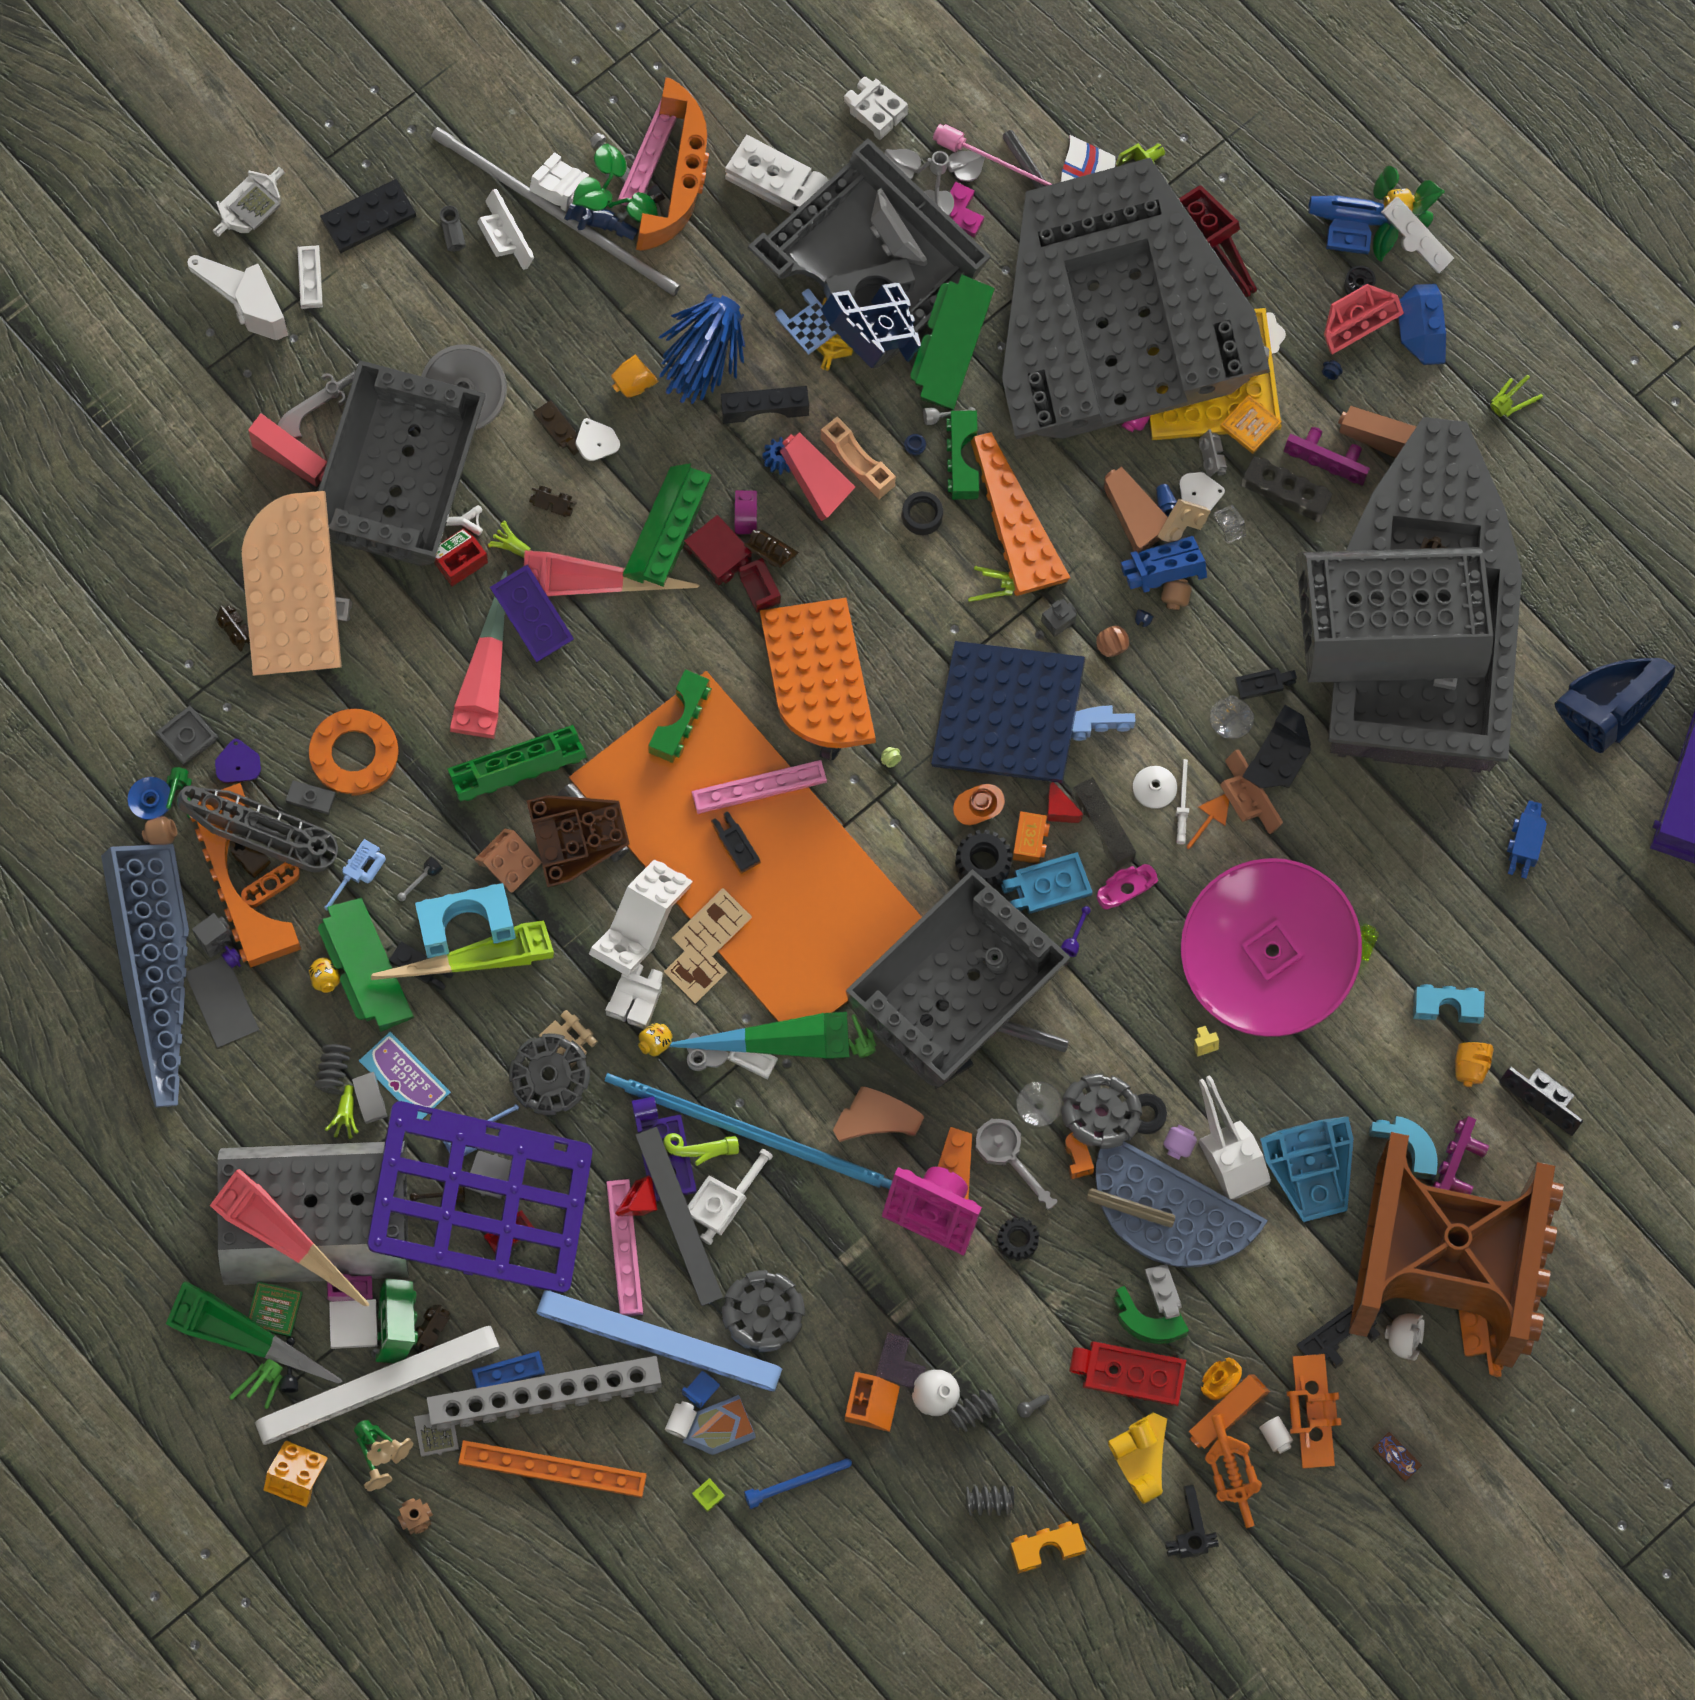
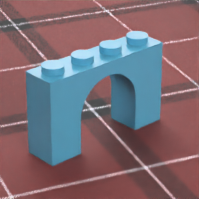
(486, 901)

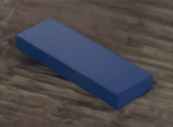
(510, 1370)

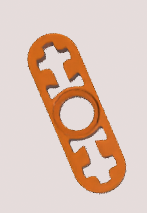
(252, 888)

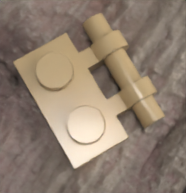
(572, 1021)

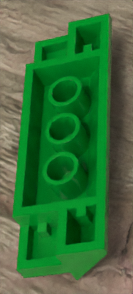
(667, 525)
(516, 763)

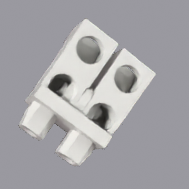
(876, 106)
(556, 181)
(638, 989)

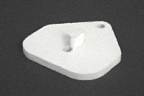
(594, 434)
(1204, 487)

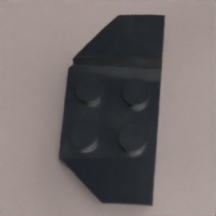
(1281, 752)

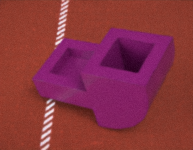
(745, 511)
(362, 1284)

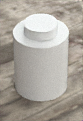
(681, 1420)
(1276, 1435)

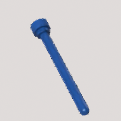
(755, 1497)

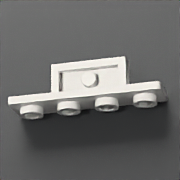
(503, 232)

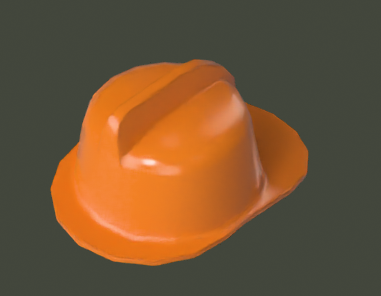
(978, 804)

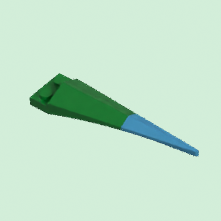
(808, 1036)

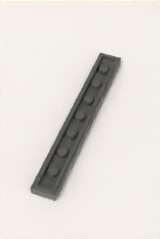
(679, 1216)

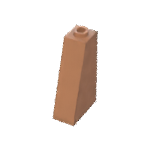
(1375, 430)
(1135, 510)

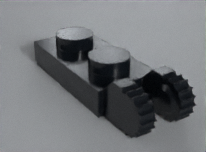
(736, 844)
(407, 955)

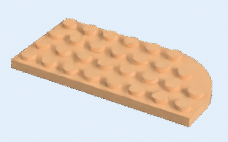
(291, 587)

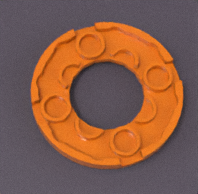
(359, 781)

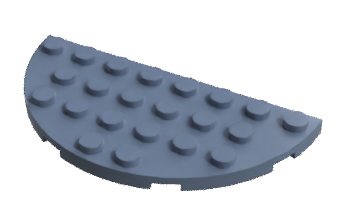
(1205, 1224)

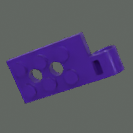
(647, 1118)

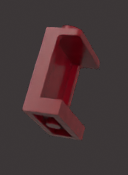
(718, 549)

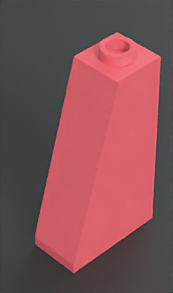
(286, 450)
(816, 475)

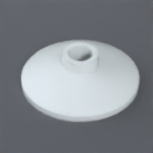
(1151, 796)

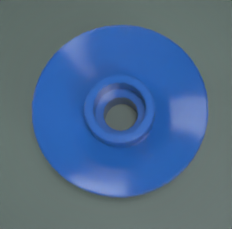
(145, 789)

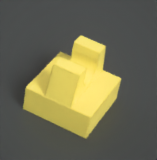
(1205, 1042)

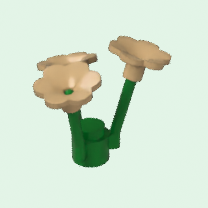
(379, 1452)

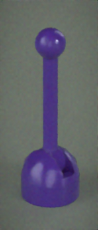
(1071, 945)

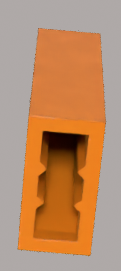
(1231, 1409)

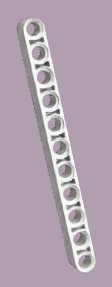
(376, 1385)

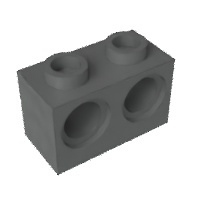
(212, 935)

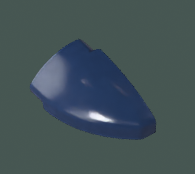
(1613, 699)

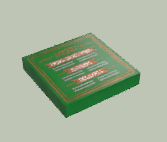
(275, 1308)

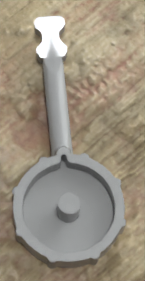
(999, 1144)

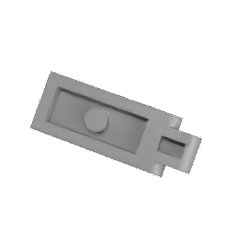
(1163, 1291)

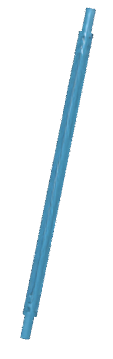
(751, 1132)

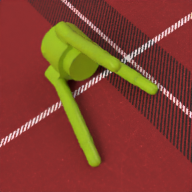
(1502, 403)
(1005, 582)

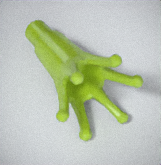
(510, 541)
(344, 1113)

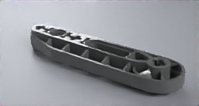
(260, 827)

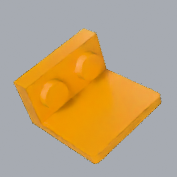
(294, 1473)

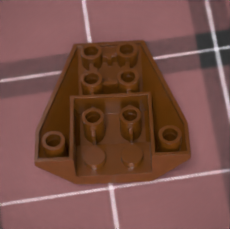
(575, 834)

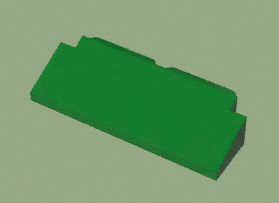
(949, 349)
(358, 950)

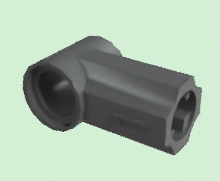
(452, 229)

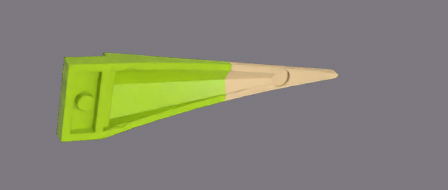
(530, 945)

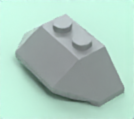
(893, 232)

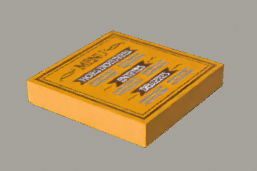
(1250, 424)

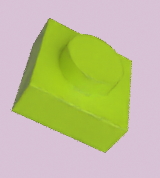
(708, 1495)

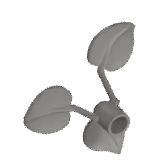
(964, 164)

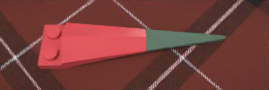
(478, 700)

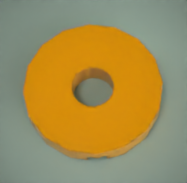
(1221, 1379)

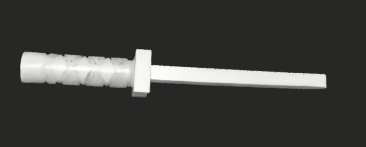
(1182, 813)

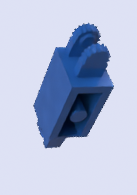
(1527, 839)

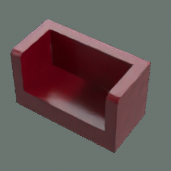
(759, 585)

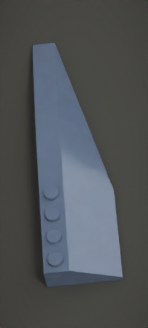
(152, 953)

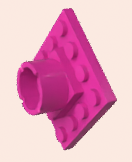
(933, 1207)

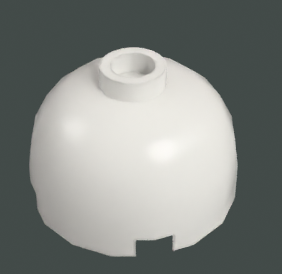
(1405, 1335)
(935, 1392)

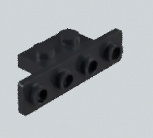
(1544, 1096)

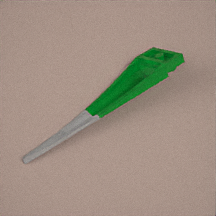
(211, 1319)

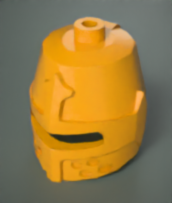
(633, 377)
(1473, 1062)

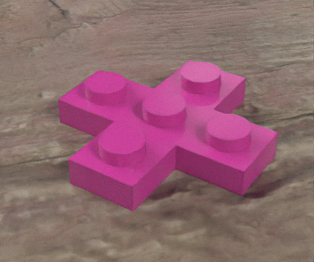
(965, 218)

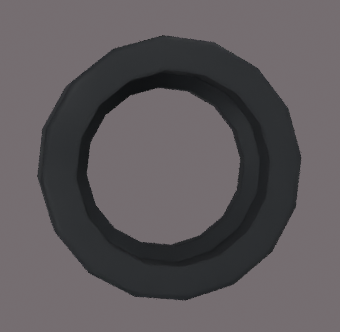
(922, 497)

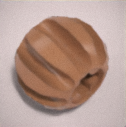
(1112, 641)

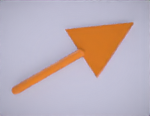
(1216, 809)

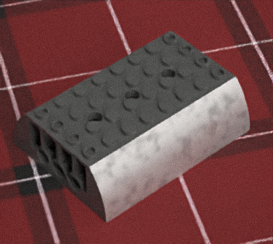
(334, 1225)

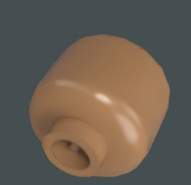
(1176, 594)
(159, 831)

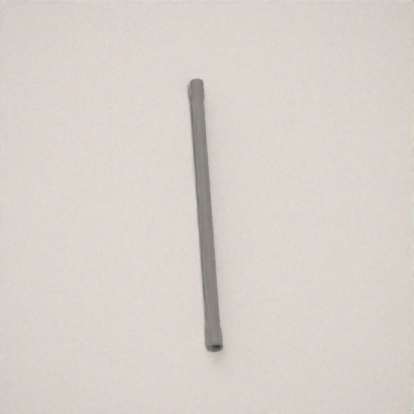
(450, 142)

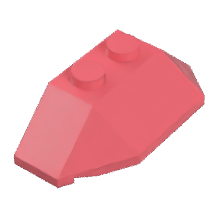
(1360, 315)

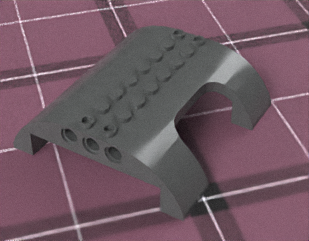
(834, 235)

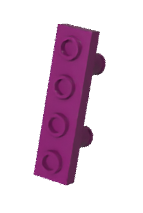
(1334, 463)
(1455, 1150)

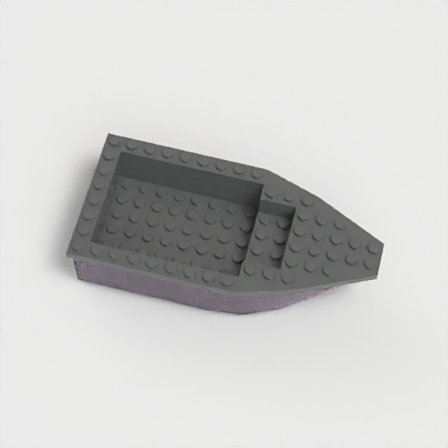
(1443, 492)

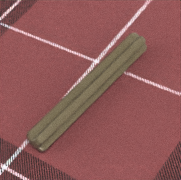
(1131, 1208)

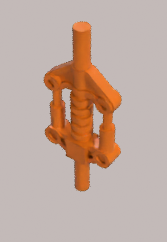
(1239, 1492)

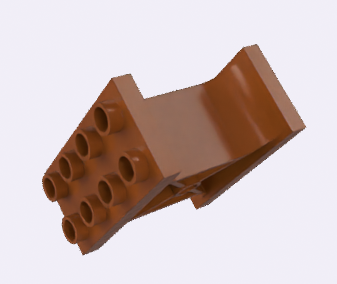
(1458, 1251)

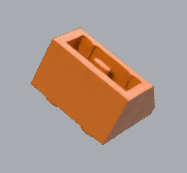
(872, 1402)

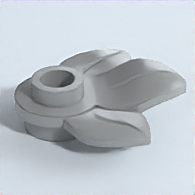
(709, 1058)

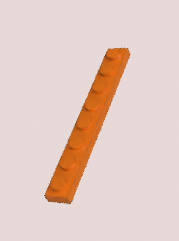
(552, 1469)

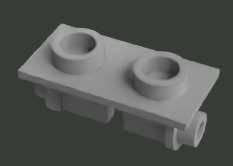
(1210, 445)

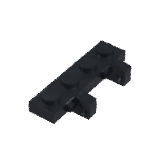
(1330, 1335)

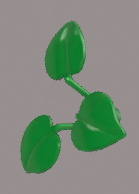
(592, 196)
(1424, 198)

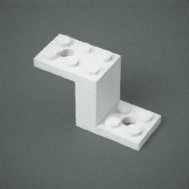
(640, 917)

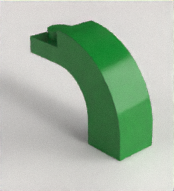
(1145, 1328)

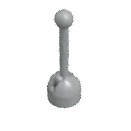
(932, 415)

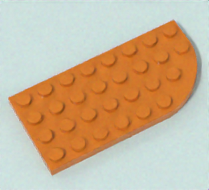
(818, 673)

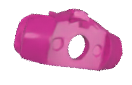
(1141, 878)

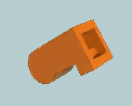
(1080, 1157)

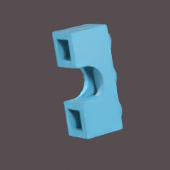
(1467, 1002)

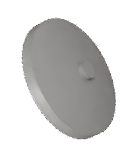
(471, 369)

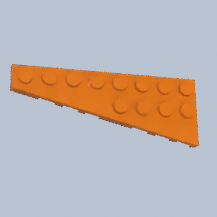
(1026, 545)

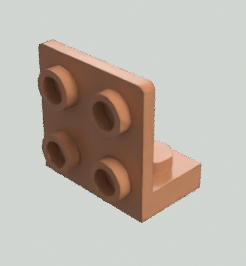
(509, 859)

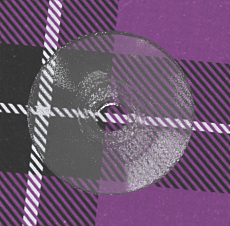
(1039, 1093)

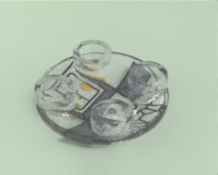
(1231, 717)

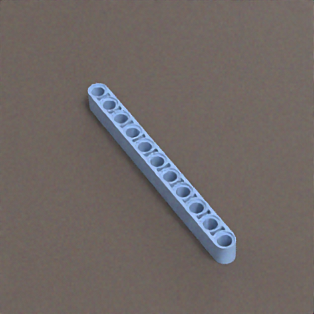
(659, 1340)

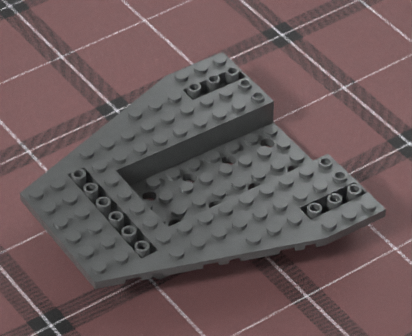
(1101, 233)

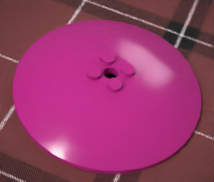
(1267, 906)

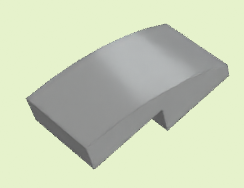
(369, 1097)

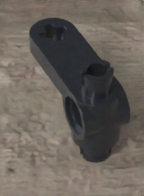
(1180, 1545)

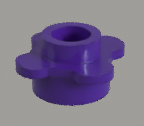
(231, 957)

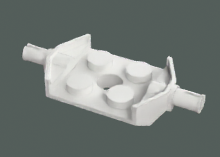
(229, 218)

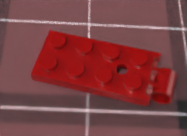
(1138, 1375)

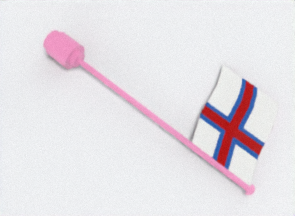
(1080, 160)

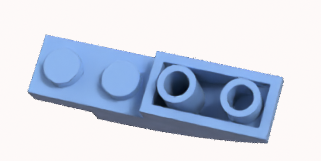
(1100, 719)

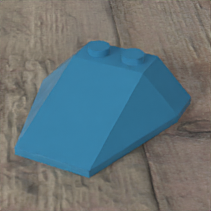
(1312, 1165)

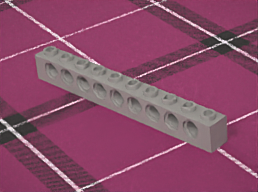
(439, 1404)

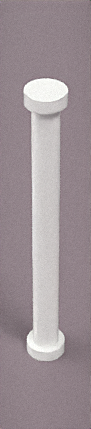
(743, 1186)

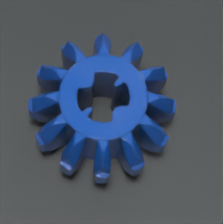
(772, 459)

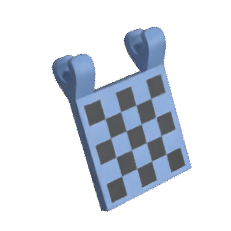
(808, 326)

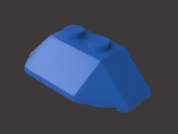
(1423, 324)

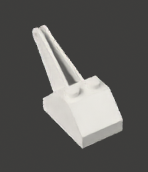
(248, 293)
(1231, 1150)

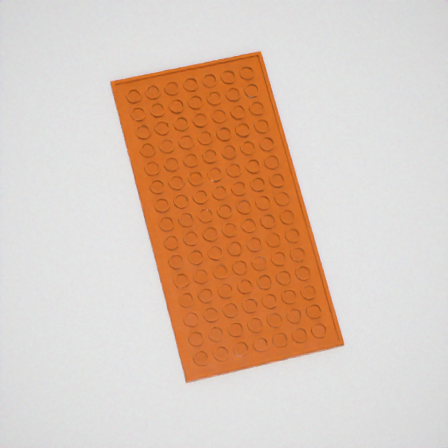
(815, 896)

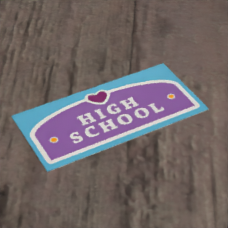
(403, 1074)

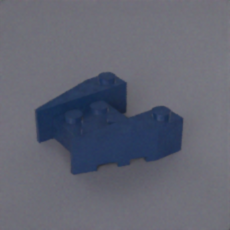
(874, 327)

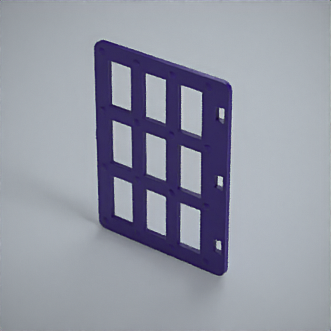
(511, 1141)

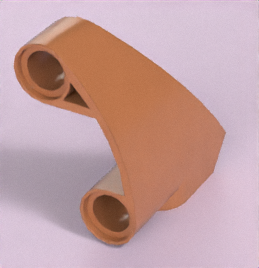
(876, 1113)

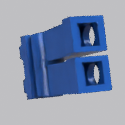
(1164, 564)

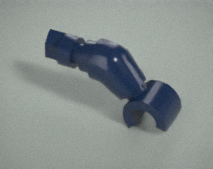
(601, 219)

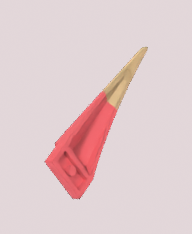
(572, 575)
(254, 1211)

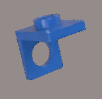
(700, 1389)

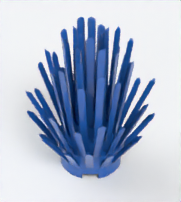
(707, 346)

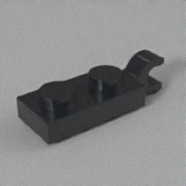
(1263, 683)

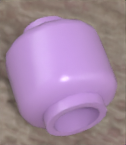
(1180, 1142)

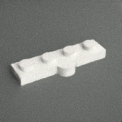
(1416, 235)

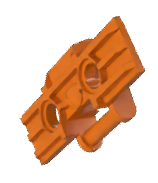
(1319, 1408)

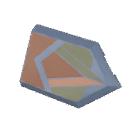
(720, 1427)

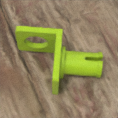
(1138, 153)

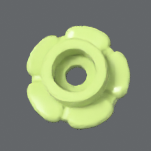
(890, 757)

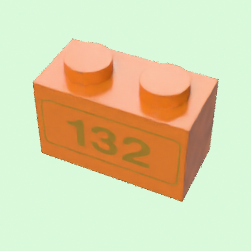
(1030, 837)

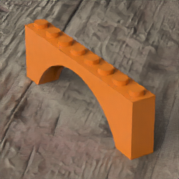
(259, 935)

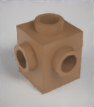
(418, 1524)

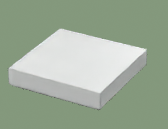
(715, 1205)
(353, 1324)

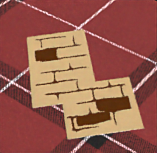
(700, 939)

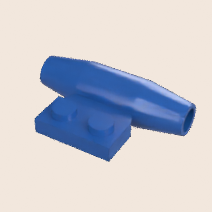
(1350, 221)

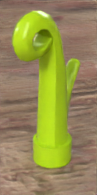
(727, 1146)

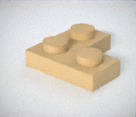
(1181, 516)

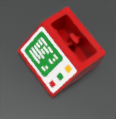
(460, 557)

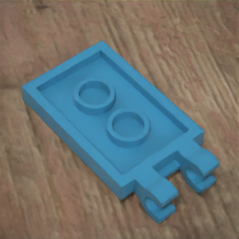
(1049, 884)

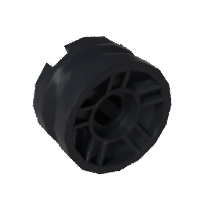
(1357, 274)

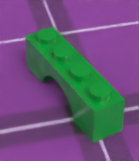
(964, 479)
(668, 739)

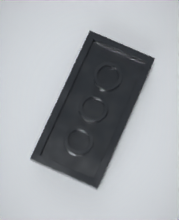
(368, 216)

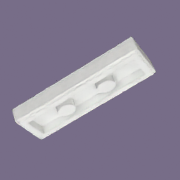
(310, 277)

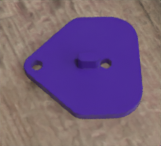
(237, 757)

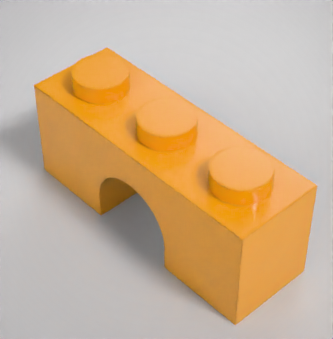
(1066, 1539)

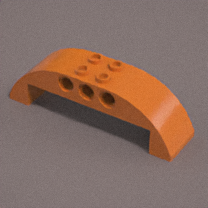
(689, 170)

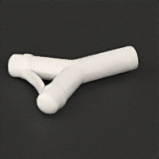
(465, 520)

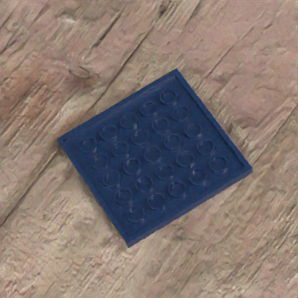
(1008, 711)

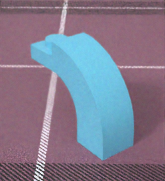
(1419, 1144)

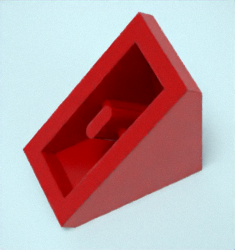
(1061, 807)
(639, 1199)

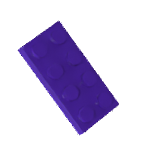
(531, 613)

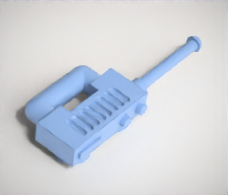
(353, 870)

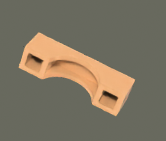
(846, 448)

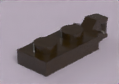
(557, 426)

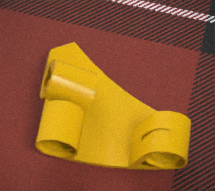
(1140, 1455)

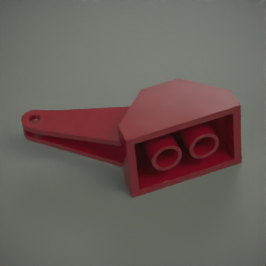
(1217, 227)

